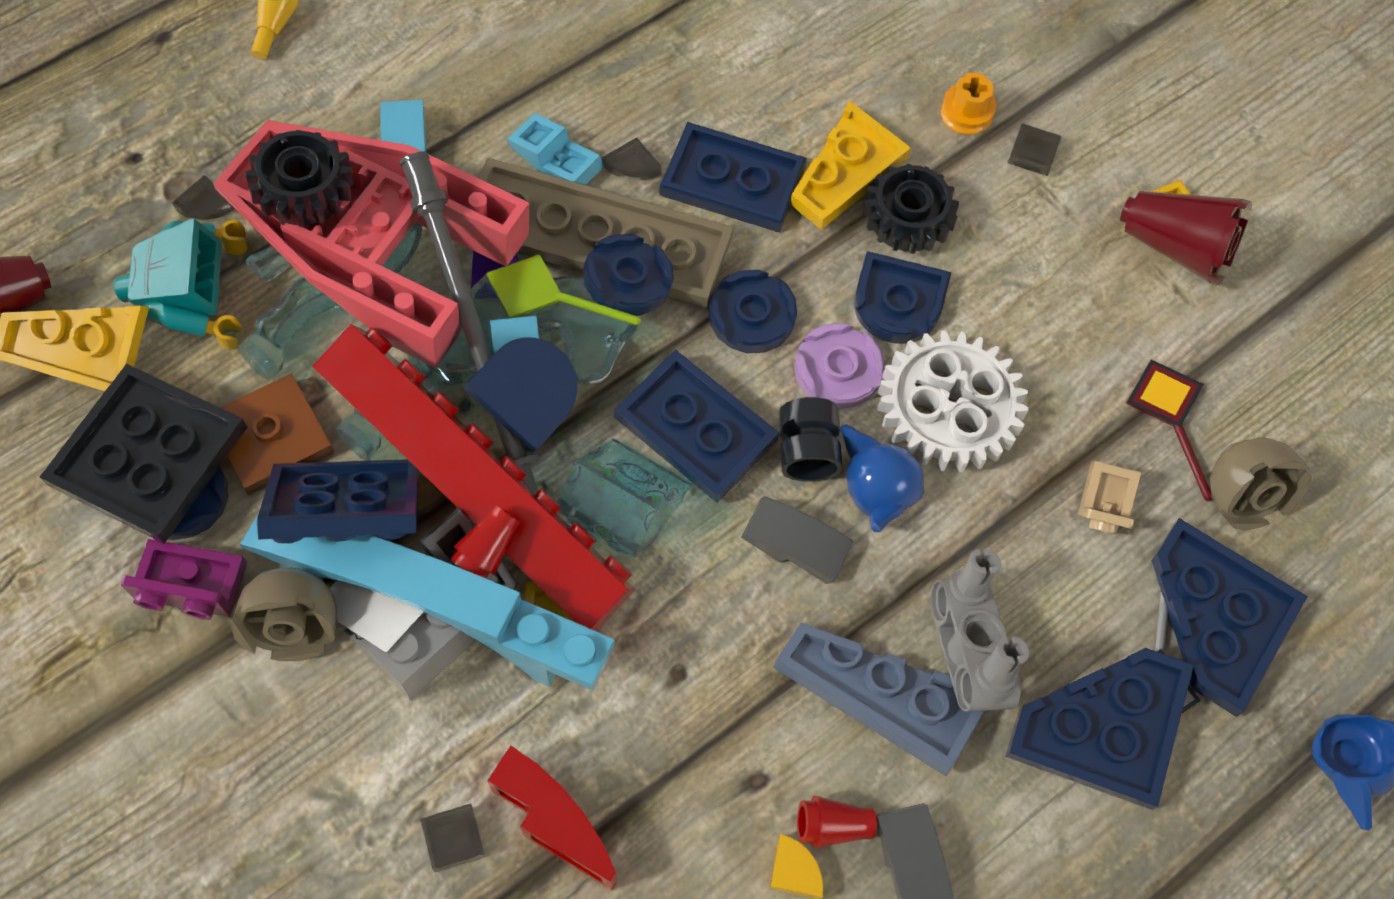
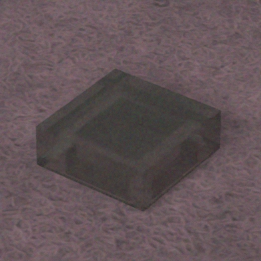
(1034, 149)
(452, 838)

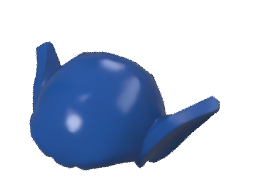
(881, 477)
(1359, 760)

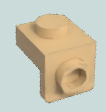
(1109, 497)

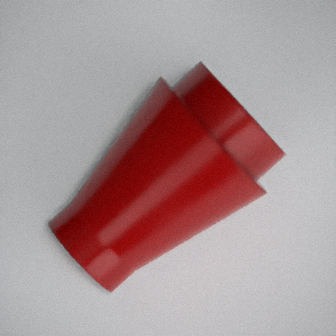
(486, 543)
(832, 822)

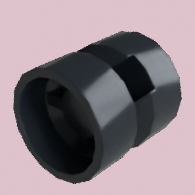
(810, 439)

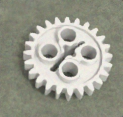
(938, 432)

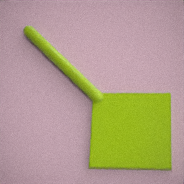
(529, 287)

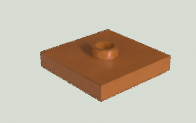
(277, 432)

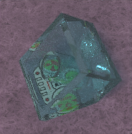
(621, 496)

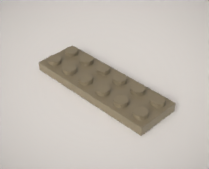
(573, 217)

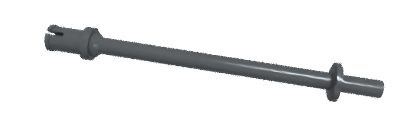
(430, 203)

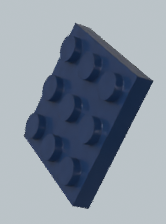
(339, 500)

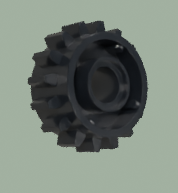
(300, 178)
(909, 228)

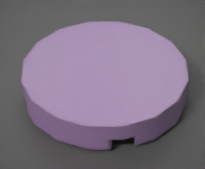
(833, 375)

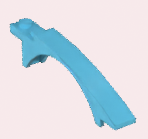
(485, 610)

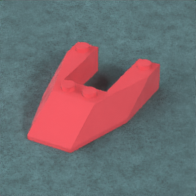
(350, 248)

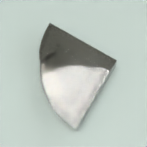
(632, 161)
(202, 201)

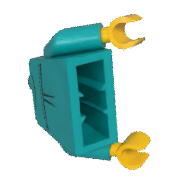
(181, 276)

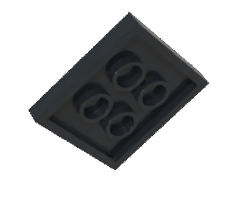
(144, 453)

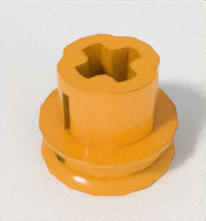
(969, 105)

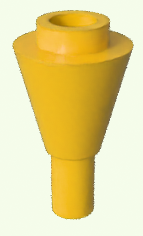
(271, 19)

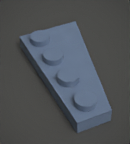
(882, 693)

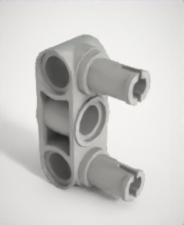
(974, 639)

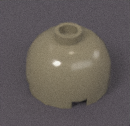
(1256, 480)
(285, 614)

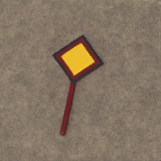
(1169, 398)

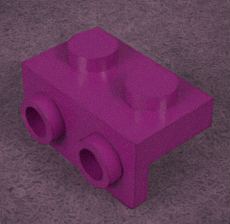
(186, 578)

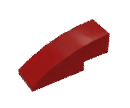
(552, 816)

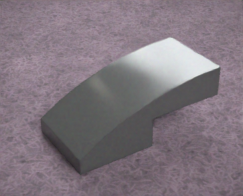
(798, 537)
(914, 853)

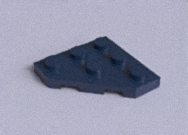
(1223, 614)
(1109, 727)

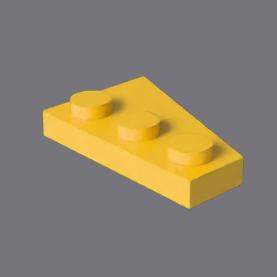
(847, 166)
(74, 345)

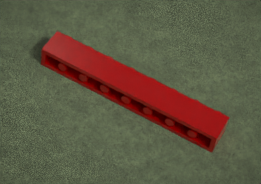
(473, 477)

